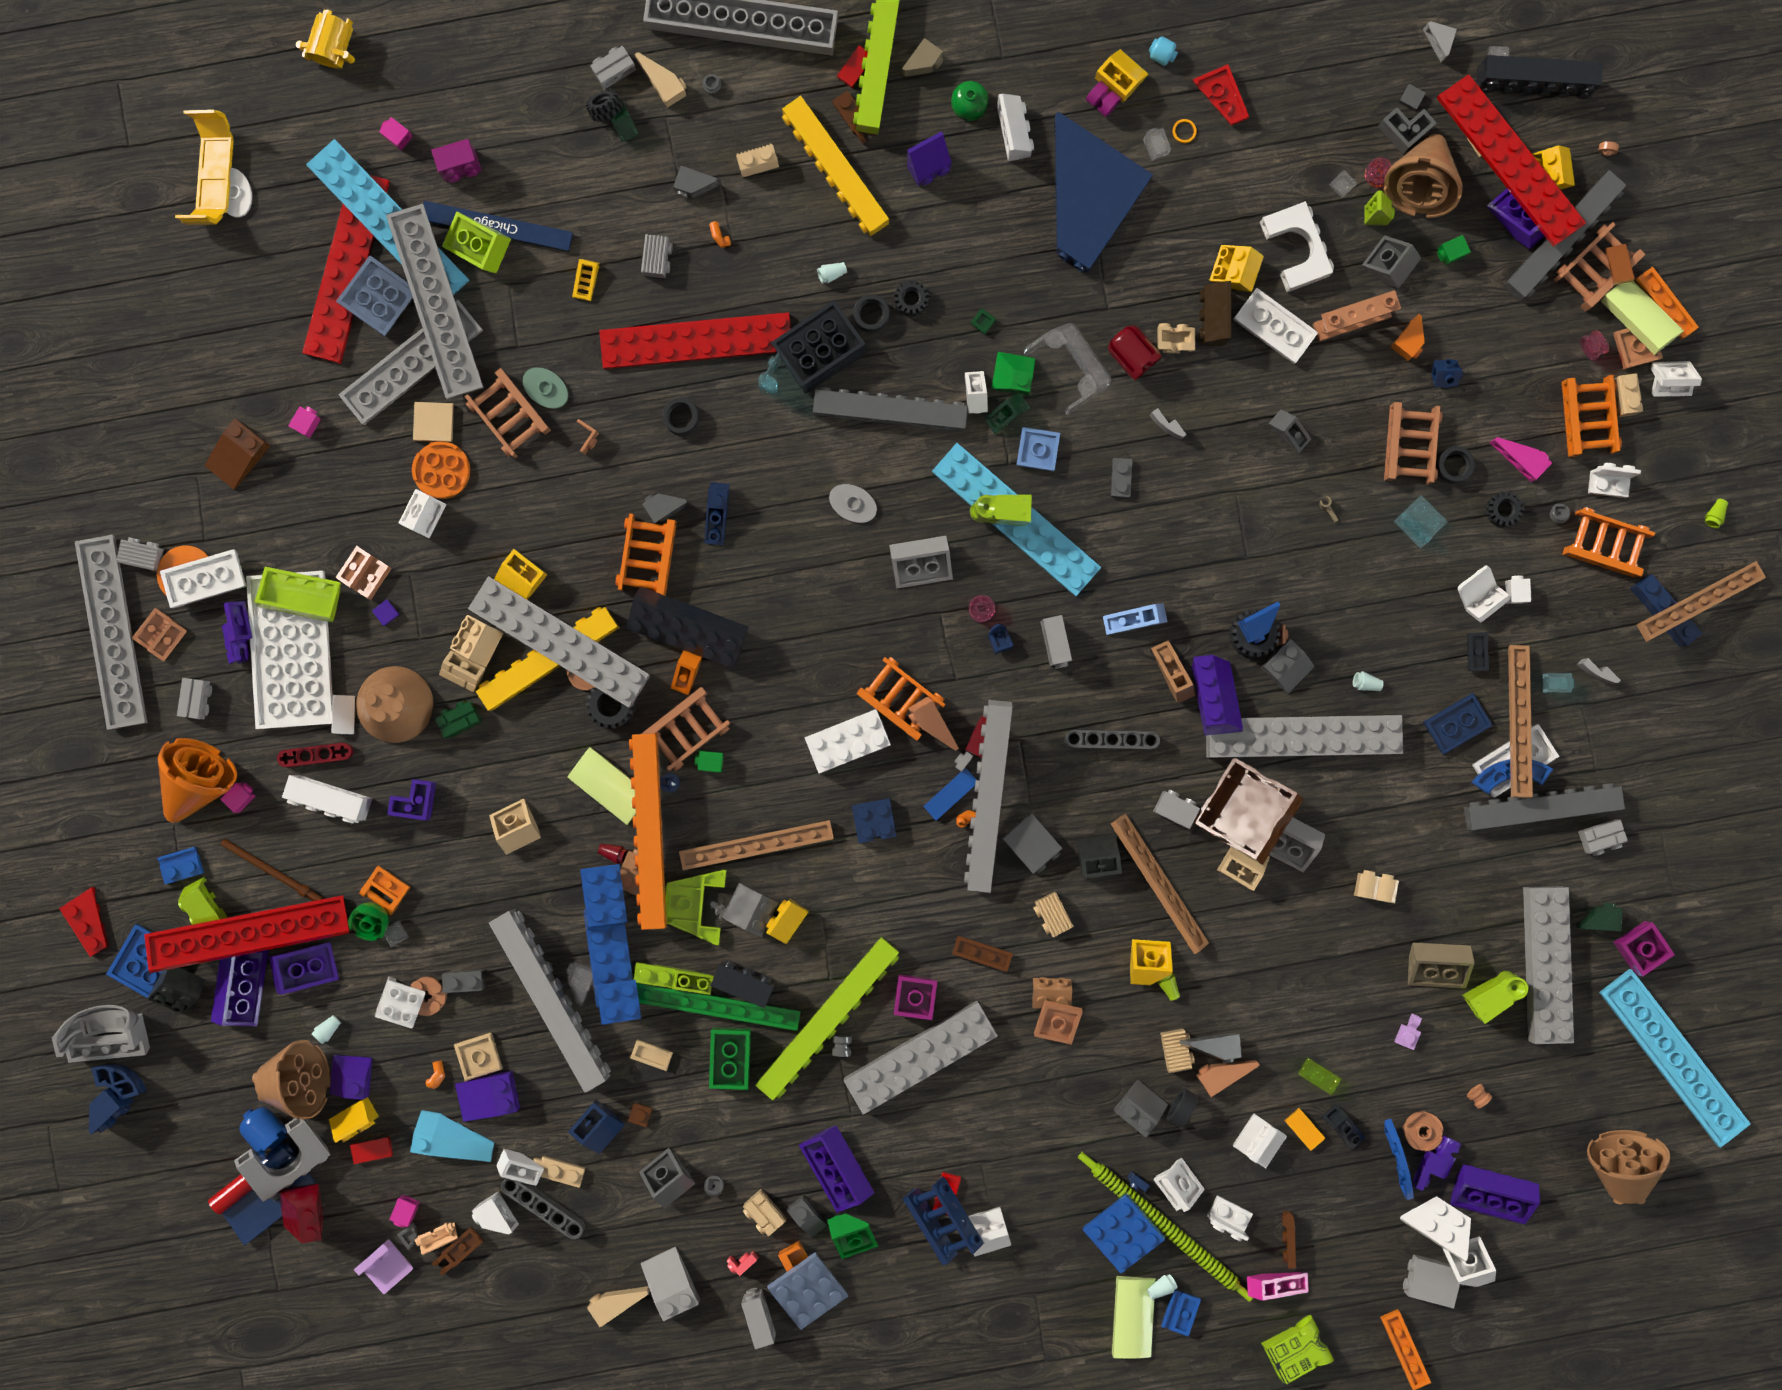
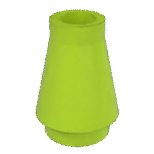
(1716, 515)
(1169, 986)

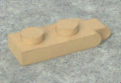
(561, 1171)

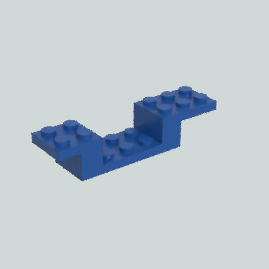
(608, 944)

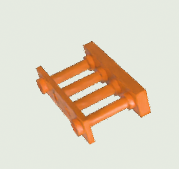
(1574, 426)
(665, 549)
(1611, 562)
(883, 706)

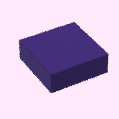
(385, 612)

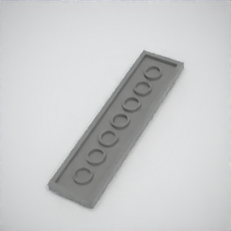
(397, 373)

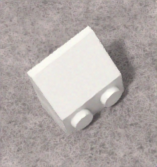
(495, 1215)
(1479, 1267)

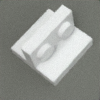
(1674, 378)
(422, 513)
(1259, 1140)
(1179, 1185)
(991, 1229)

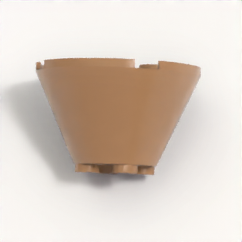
(394, 704)
(295, 1080)
(1628, 1164)

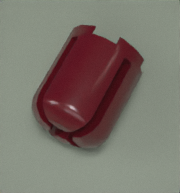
(1133, 351)

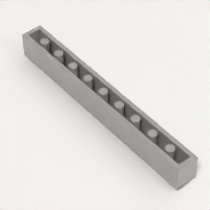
(989, 795)

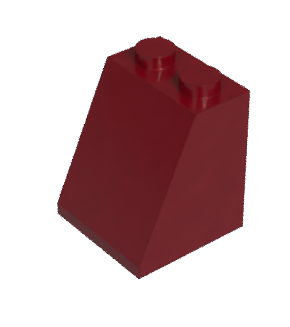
(303, 1212)

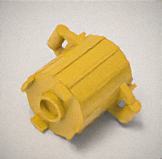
(328, 41)

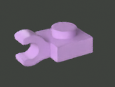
(1408, 1035)

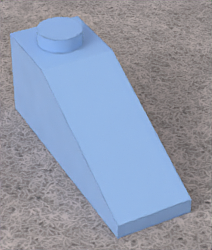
(1135, 618)

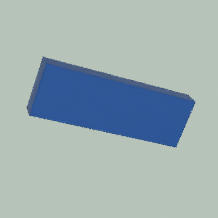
(950, 794)

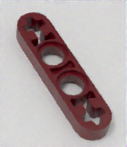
(315, 754)

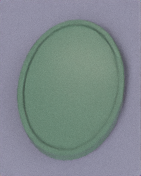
(545, 388)

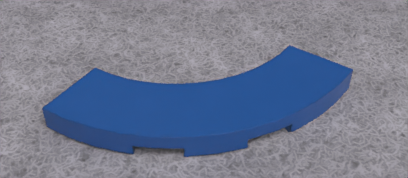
(1500, 772)
(1402, 1168)

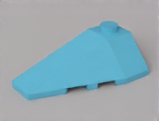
(446, 1138)

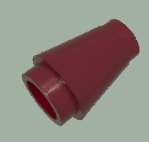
(613, 852)

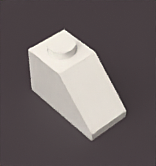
(976, 392)
(519, 1167)

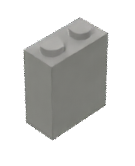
(1056, 641)
(1431, 1281)
(758, 1318)

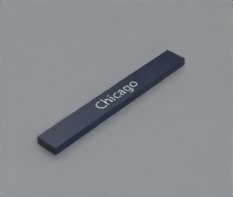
(514, 229)

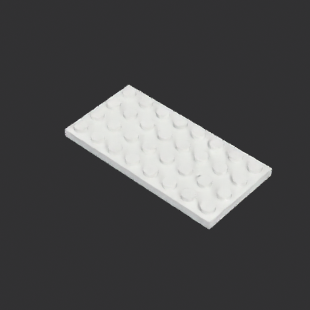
(289, 665)

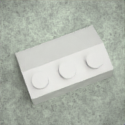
(1014, 127)

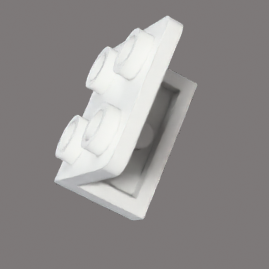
(1482, 595)

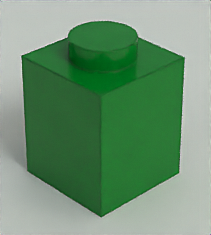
(1453, 250)
(709, 761)

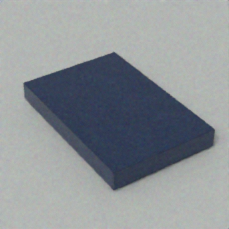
(1457, 723)

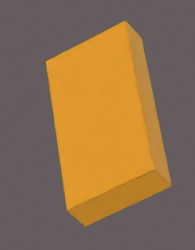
(1304, 1129)

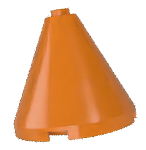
(192, 777)

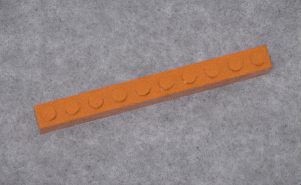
(649, 831)

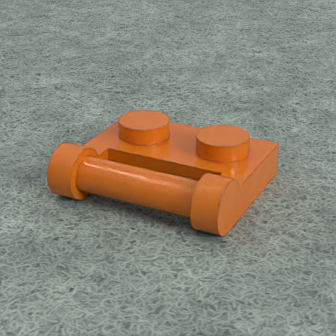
(389, 885)

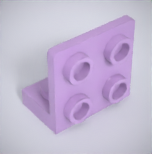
(385, 1266)

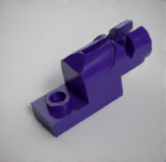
(236, 632)
(1436, 1163)

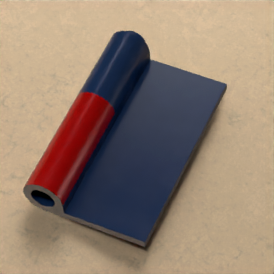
(242, 1205)

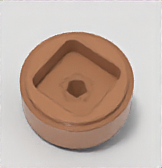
(1608, 148)

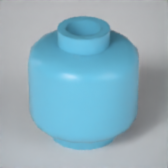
(1163, 51)

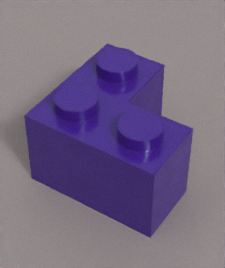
(416, 806)

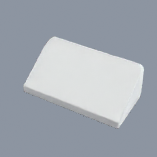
(343, 714)

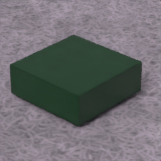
(983, 321)

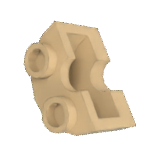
(1175, 339)

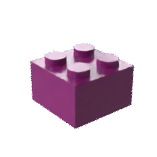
(456, 161)
(1644, 948)
(915, 997)

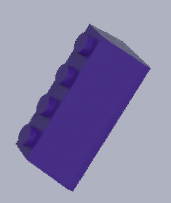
(1216, 695)
(239, 989)
(836, 1169)
(1495, 1194)

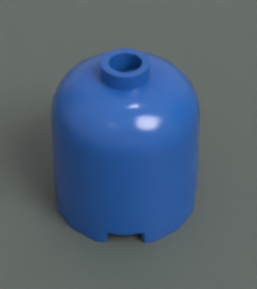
(262, 1130)

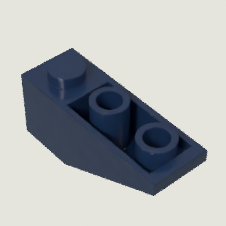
(716, 513)

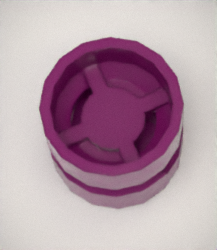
(1103, 99)

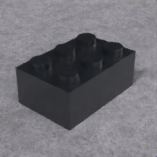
(743, 983)

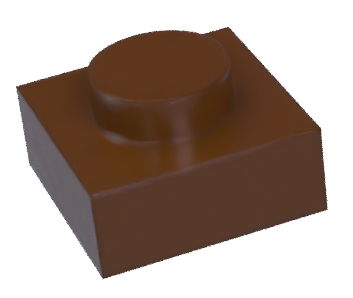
(640, 1114)

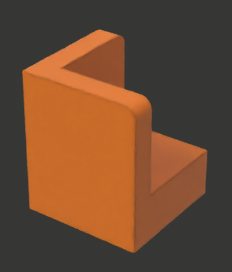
(792, 1255)

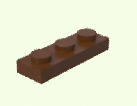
(982, 953)

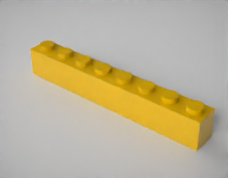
(835, 166)
(536, 666)

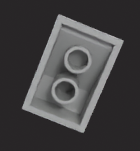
(670, 1283)

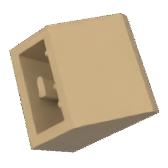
(476, 640)
(1242, 868)

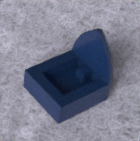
(1000, 639)

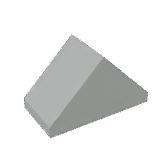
(1440, 38)

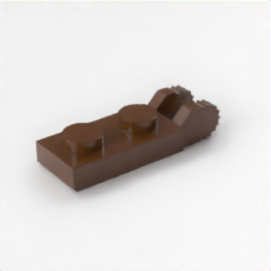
(847, 107)
(1288, 1237)
(459, 1249)

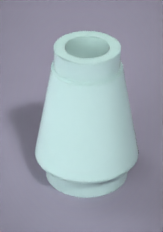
(831, 271)
(1364, 681)
(326, 1029)
(1162, 1287)

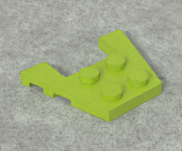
(685, 904)

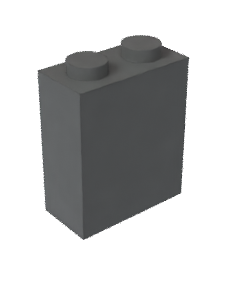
(1032, 844)

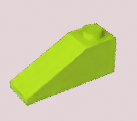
(1379, 210)

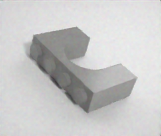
(269, 1181)

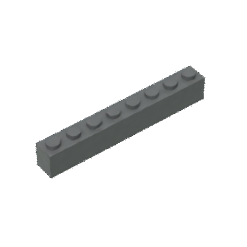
(1546, 256)
(890, 410)
(1544, 807)

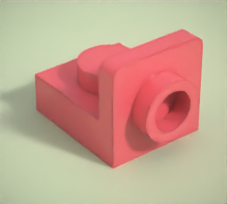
(745, 1262)

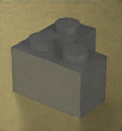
(1405, 132)

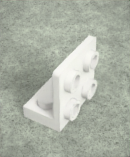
(1611, 480)
(399, 1003)
(1229, 1217)

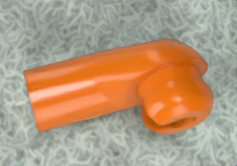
(717, 236)
(964, 818)
(438, 1076)

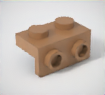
(1051, 990)

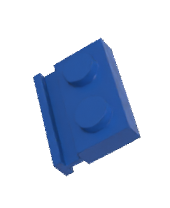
(180, 865)
(1181, 1312)

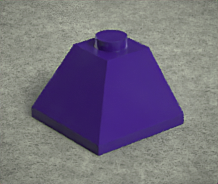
(350, 1076)

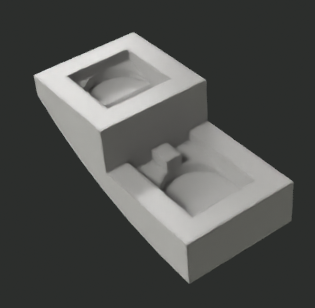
(1171, 428)
(1603, 674)

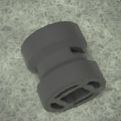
(841, 1045)

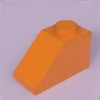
(1410, 340)
(686, 672)

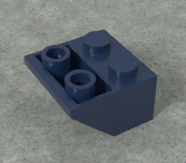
(106, 1109)
(596, 1127)

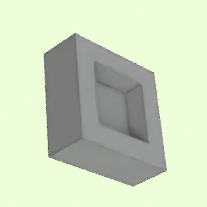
(962, 760)

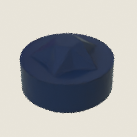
(670, 782)

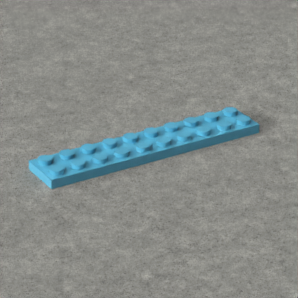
(367, 201)
(1037, 539)
(1674, 1058)

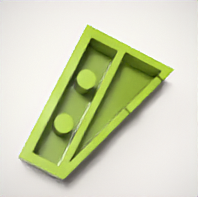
(199, 903)

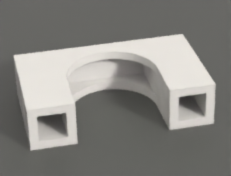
(1299, 220)

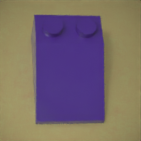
(929, 159)
(1515, 219)
(303, 968)
(488, 1096)

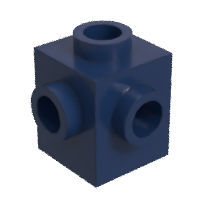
(1446, 373)

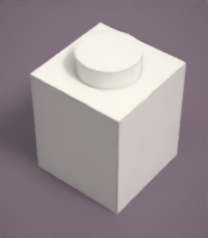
(1518, 590)

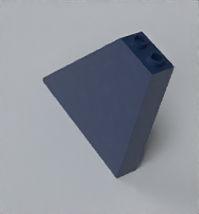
(1091, 192)

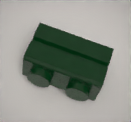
(459, 719)

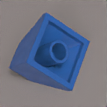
(1259, 624)

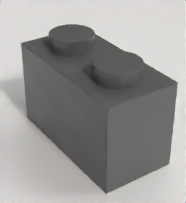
(464, 981)

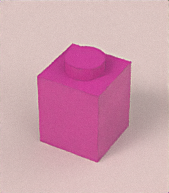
(395, 133)
(305, 421)
(238, 797)
(404, 1211)

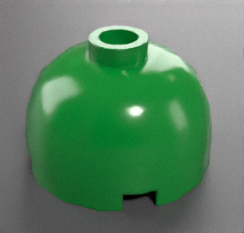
(969, 100)
(369, 921)

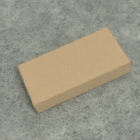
(651, 1055)

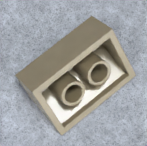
(1440, 965)

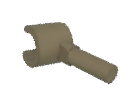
(1328, 508)

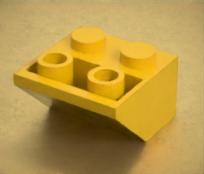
(1121, 74)
(1558, 165)
(1237, 265)
(520, 574)
(787, 921)
(356, 1117)

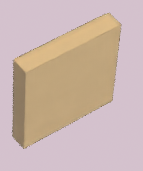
(433, 422)
(478, 1056)

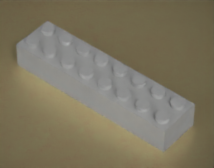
(1548, 965)
(920, 1057)

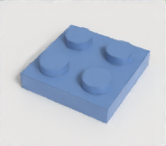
(1038, 449)

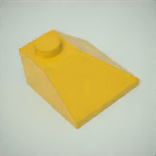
(1150, 961)

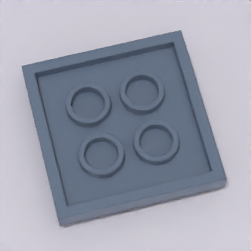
(376, 296)
(807, 1291)

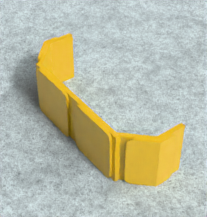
(214, 168)

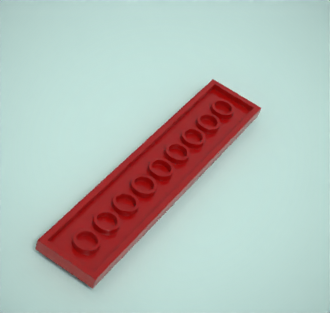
(1511, 160)
(347, 254)
(692, 340)
(246, 934)

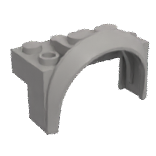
(101, 1019)

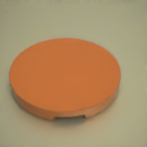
(441, 470)
(176, 557)

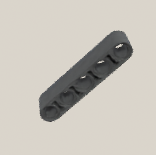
(1120, 743)
(548, 1215)

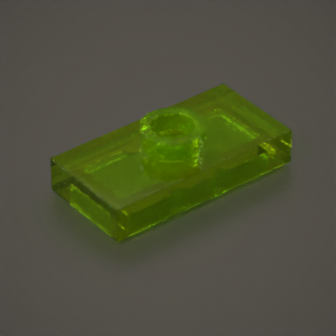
(1319, 1076)

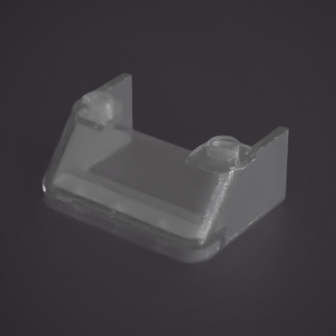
(1096, 375)

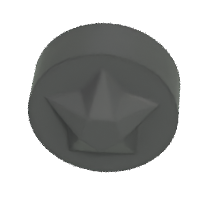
(1560, 513)
(713, 1186)

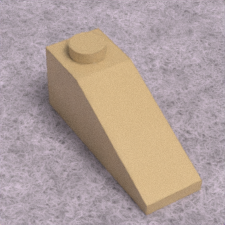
(663, 80)
(612, 1303)

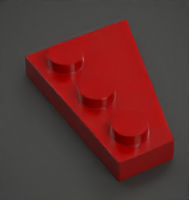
(1223, 94)
(85, 920)

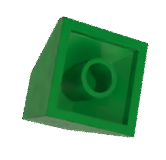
(1013, 373)
(851, 1235)

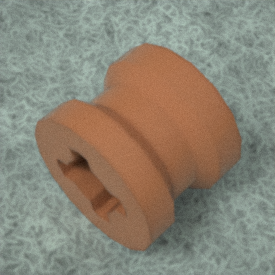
(1479, 1096)

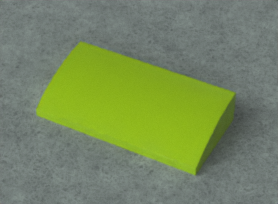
(298, 594)

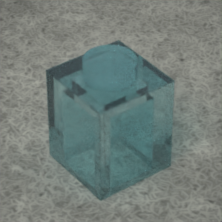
(1558, 683)

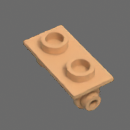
(438, 1238)

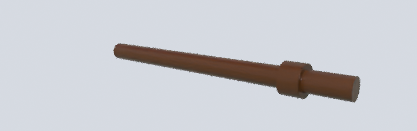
(303, 890)

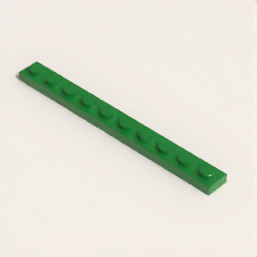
(718, 1006)

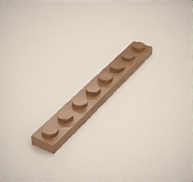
(1700, 601)
(1520, 721)
(756, 845)
(1159, 883)

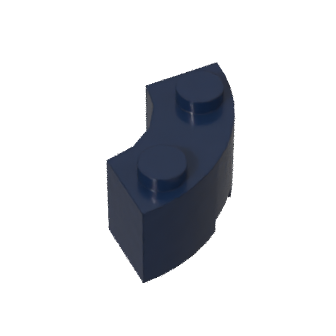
(119, 1079)

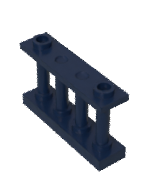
(931, 1227)

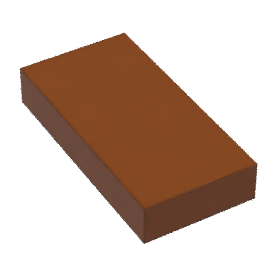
(1620, 264)

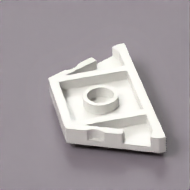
(1441, 1225)

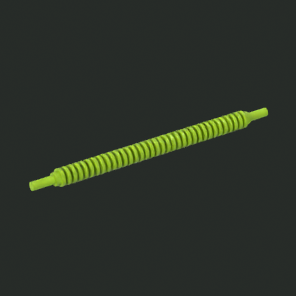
(1167, 1227)

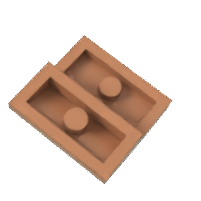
(363, 573)
(159, 634)

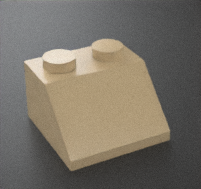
(514, 826)

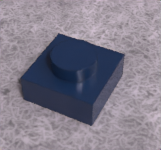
(1138, 1182)

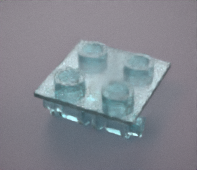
(765, 380)
(1420, 521)

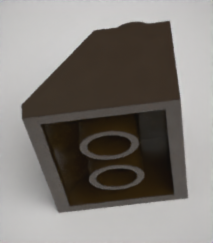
(1215, 314)

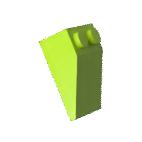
(476, 242)

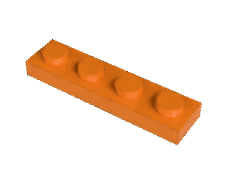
(1660, 293)
(1405, 1349)

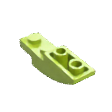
(673, 978)

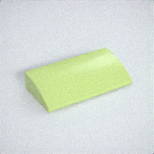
(1642, 316)
(605, 784)
(1133, 1318)

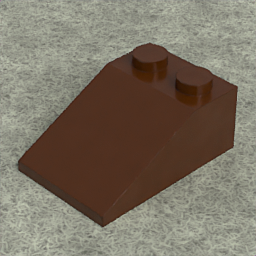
(236, 453)

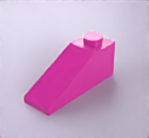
(1525, 459)
(1277, 1285)

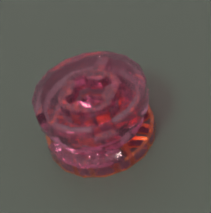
(1377, 171)
(1594, 345)
(981, 609)

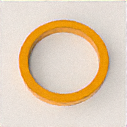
(1187, 121)

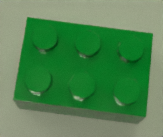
(730, 1058)

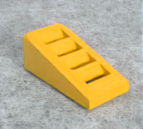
(595, 265)

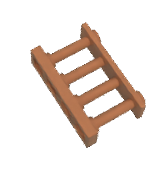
(1603, 285)
(1356, 316)
(526, 411)
(1396, 432)
(683, 710)

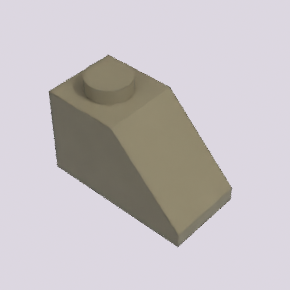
(923, 60)

